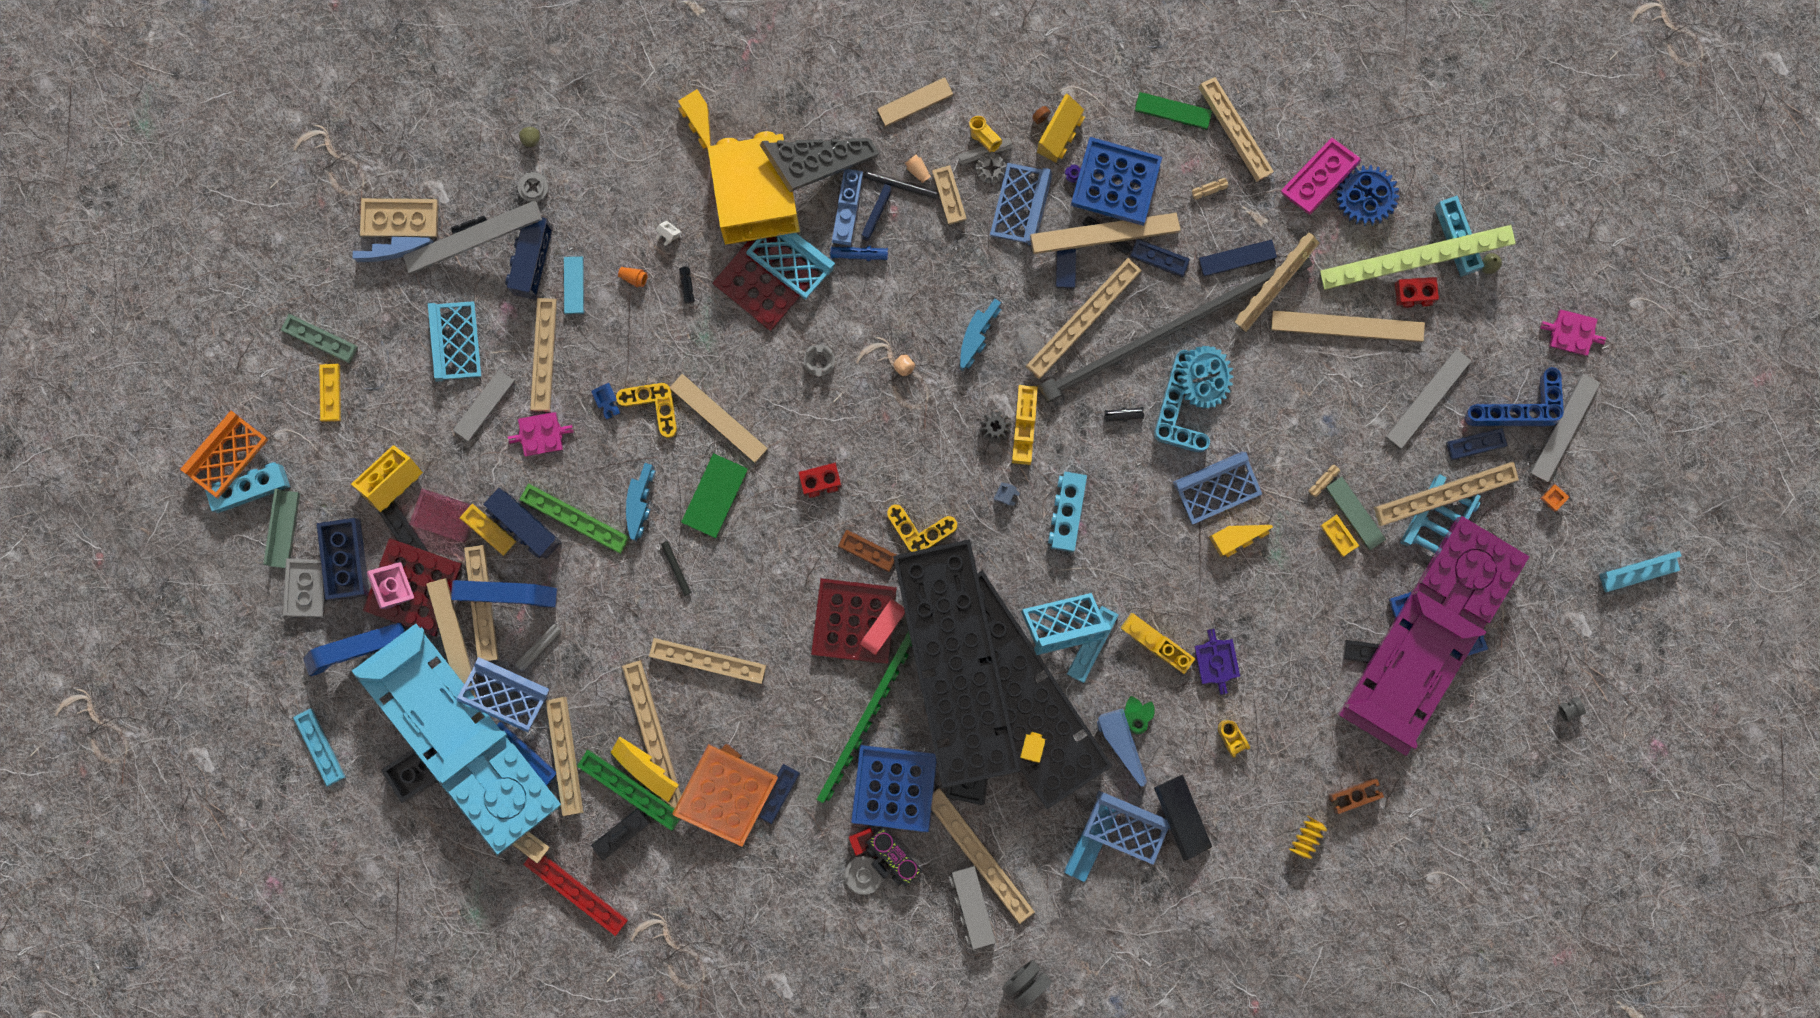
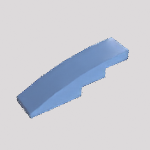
(398, 247)

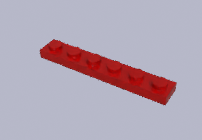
(578, 894)

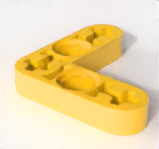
(659, 402)
(915, 535)

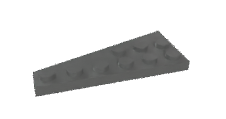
(813, 160)

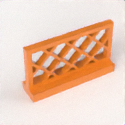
(214, 443)

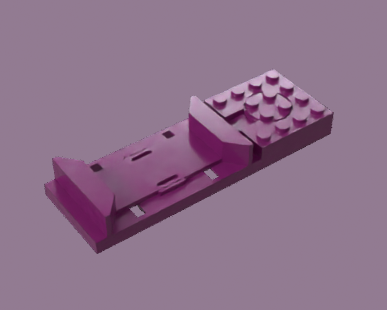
(1447, 613)

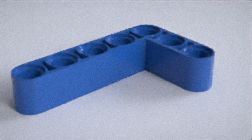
(1522, 410)
(504, 593)
(324, 656)

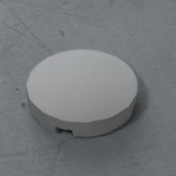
(861, 875)

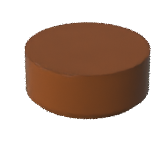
(1041, 114)

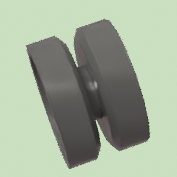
(1025, 983)

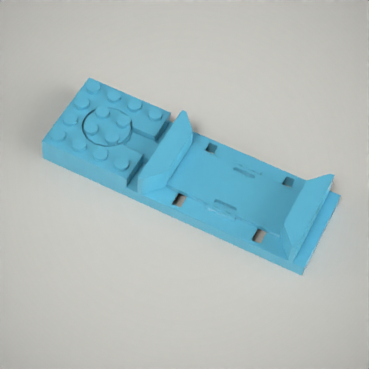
(472, 760)

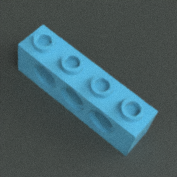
(1454, 226)
(277, 480)
(1077, 483)

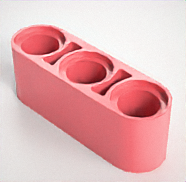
(883, 627)

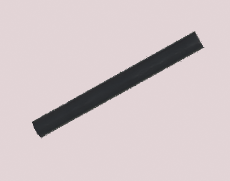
(901, 185)

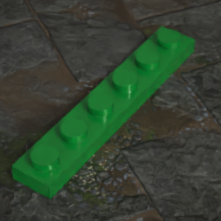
(629, 789)

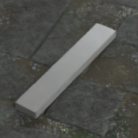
(1428, 399)
(1565, 428)

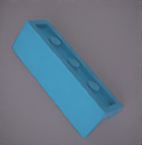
(1087, 848)

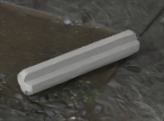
(977, 153)
(538, 647)

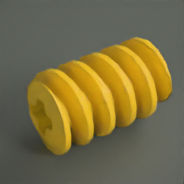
(1308, 838)

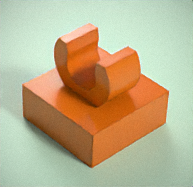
(1554, 497)

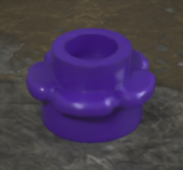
(1069, 176)

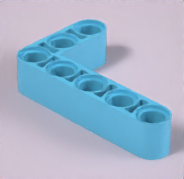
(1174, 407)

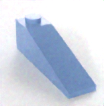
(1118, 734)

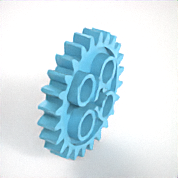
(1198, 365)

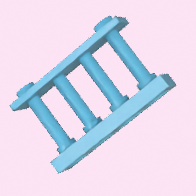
(1421, 519)

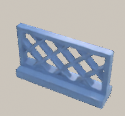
(1037, 207)
(1211, 472)
(513, 683)
(1134, 812)

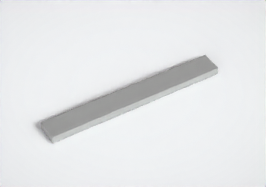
(472, 237)

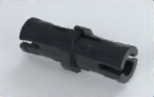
(1124, 414)

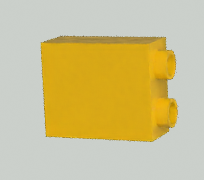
(749, 191)

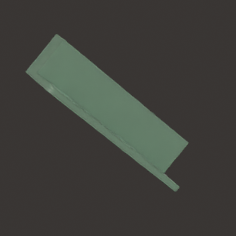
(281, 528)

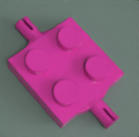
(1573, 332)
(540, 434)

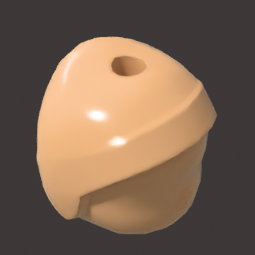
(904, 365)

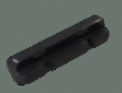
(455, 229)
(686, 284)

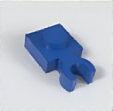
(604, 398)

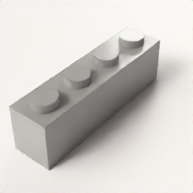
(973, 907)

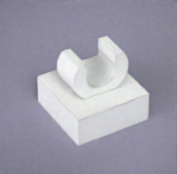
(668, 231)

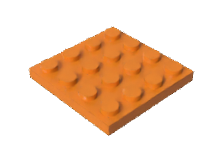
(725, 795)

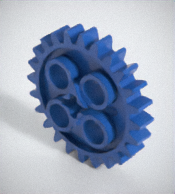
(1378, 182)

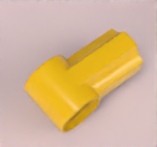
(984, 134)

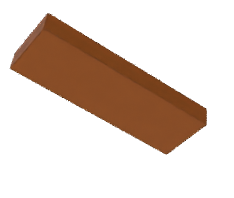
(867, 550)

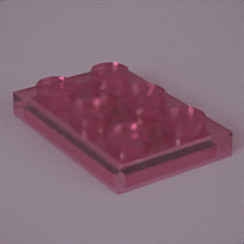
(440, 515)

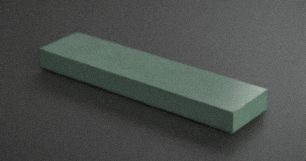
(319, 338)
(1355, 513)

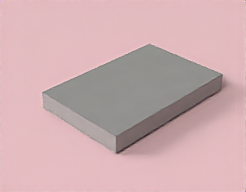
(303, 588)

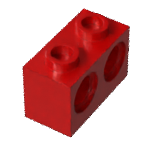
(1415, 287)
(819, 475)

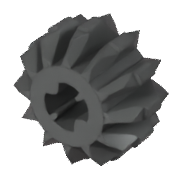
(1001, 424)

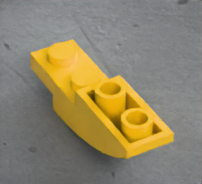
(1157, 643)

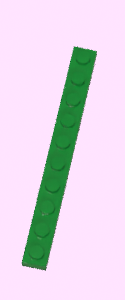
(864, 723)

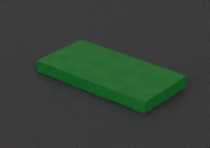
(714, 495)

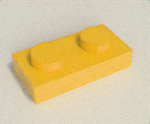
(1339, 535)

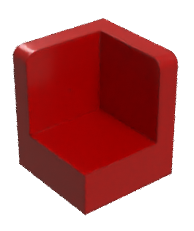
(858, 840)

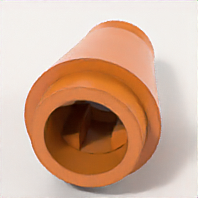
(636, 277)

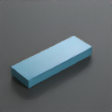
(573, 285)

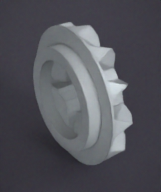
(984, 174)
(524, 187)

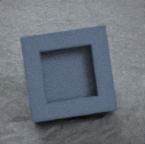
(1005, 494)

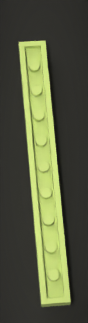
(1418, 257)

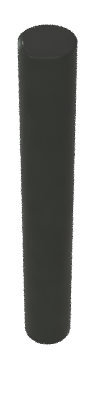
(676, 569)

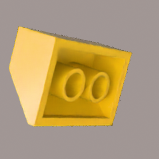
(1061, 129)
(387, 478)

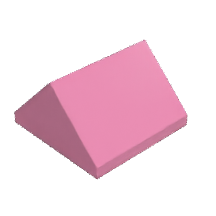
(390, 585)

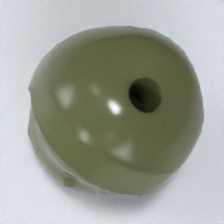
(529, 136)
(1492, 263)

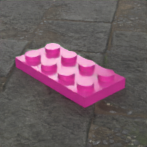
(1320, 176)

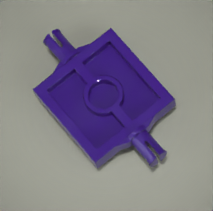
(1217, 661)

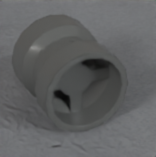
(1573, 708)

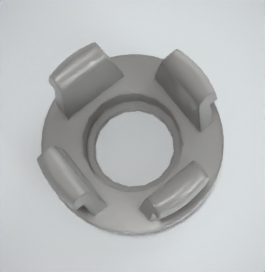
(815, 350)

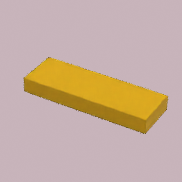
(330, 393)
(487, 529)

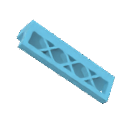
(1640, 571)

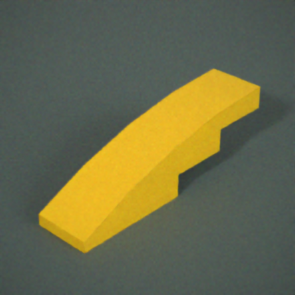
(1024, 425)
(644, 770)

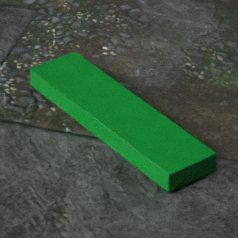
(1173, 110)

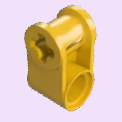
(1233, 739)

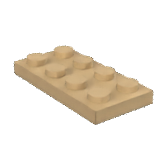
(399, 218)

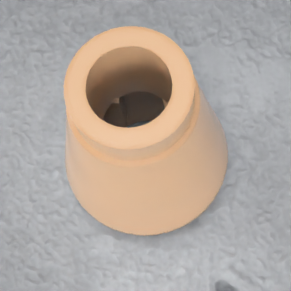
(917, 168)

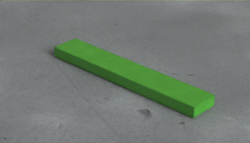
(574, 518)

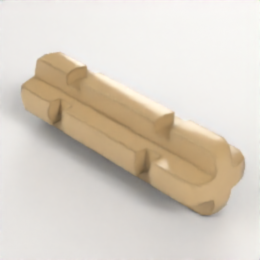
(1209, 188)
(1324, 480)

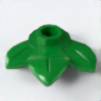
(1136, 711)

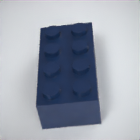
(529, 259)
(524, 525)
(343, 559)

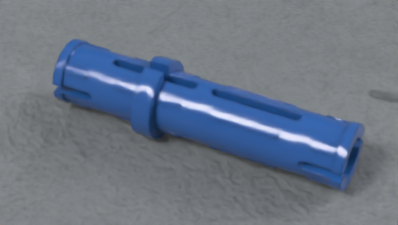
(859, 253)

